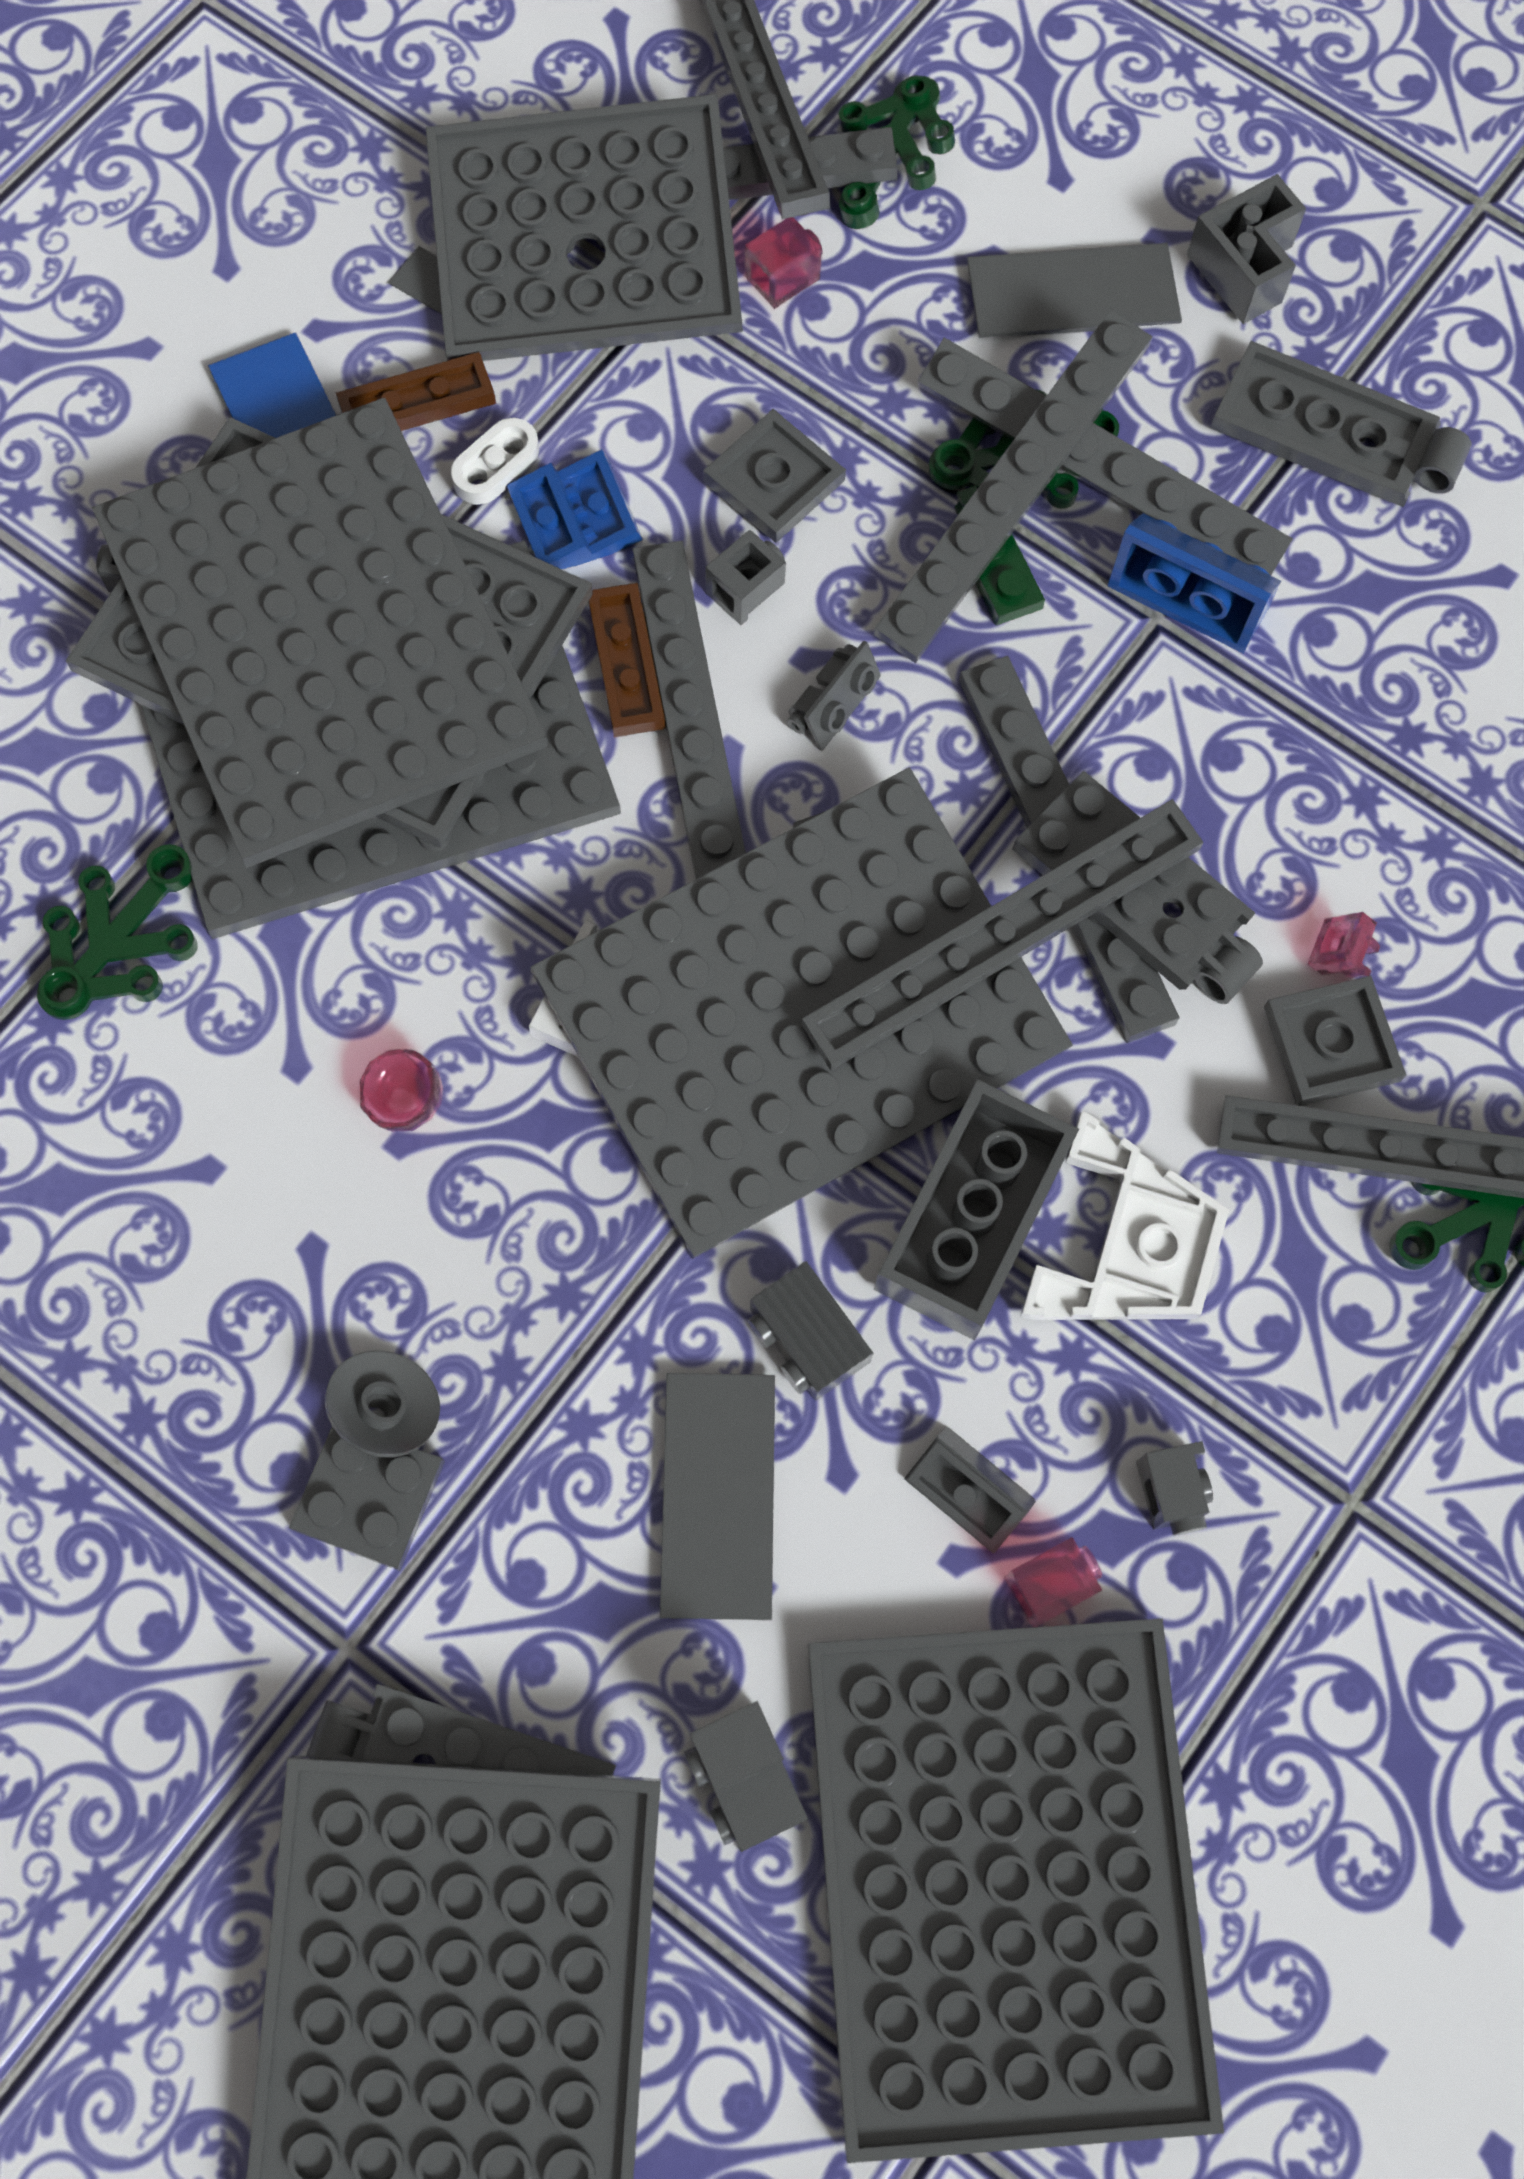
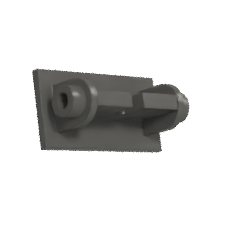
(847, 680)

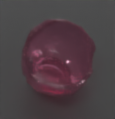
(400, 1090)

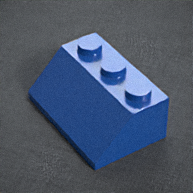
(1192, 582)

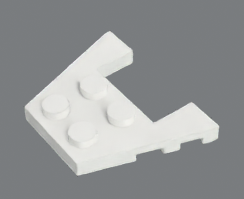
(1155, 1245)

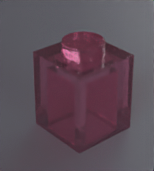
(783, 261)
(1055, 1581)

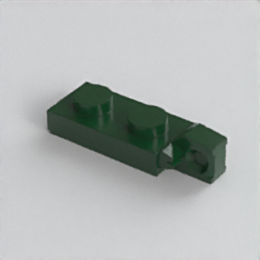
(1007, 581)

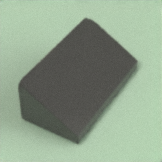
(970, 1489)

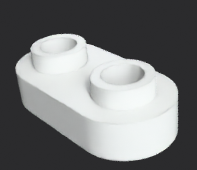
(489, 460)

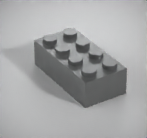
(975, 1209)

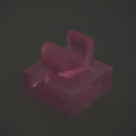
(1344, 944)

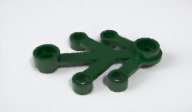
(912, 102)
(974, 462)
(113, 939)
(1489, 1208)

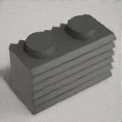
(808, 1331)

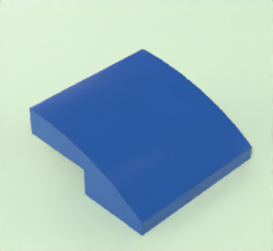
(574, 512)

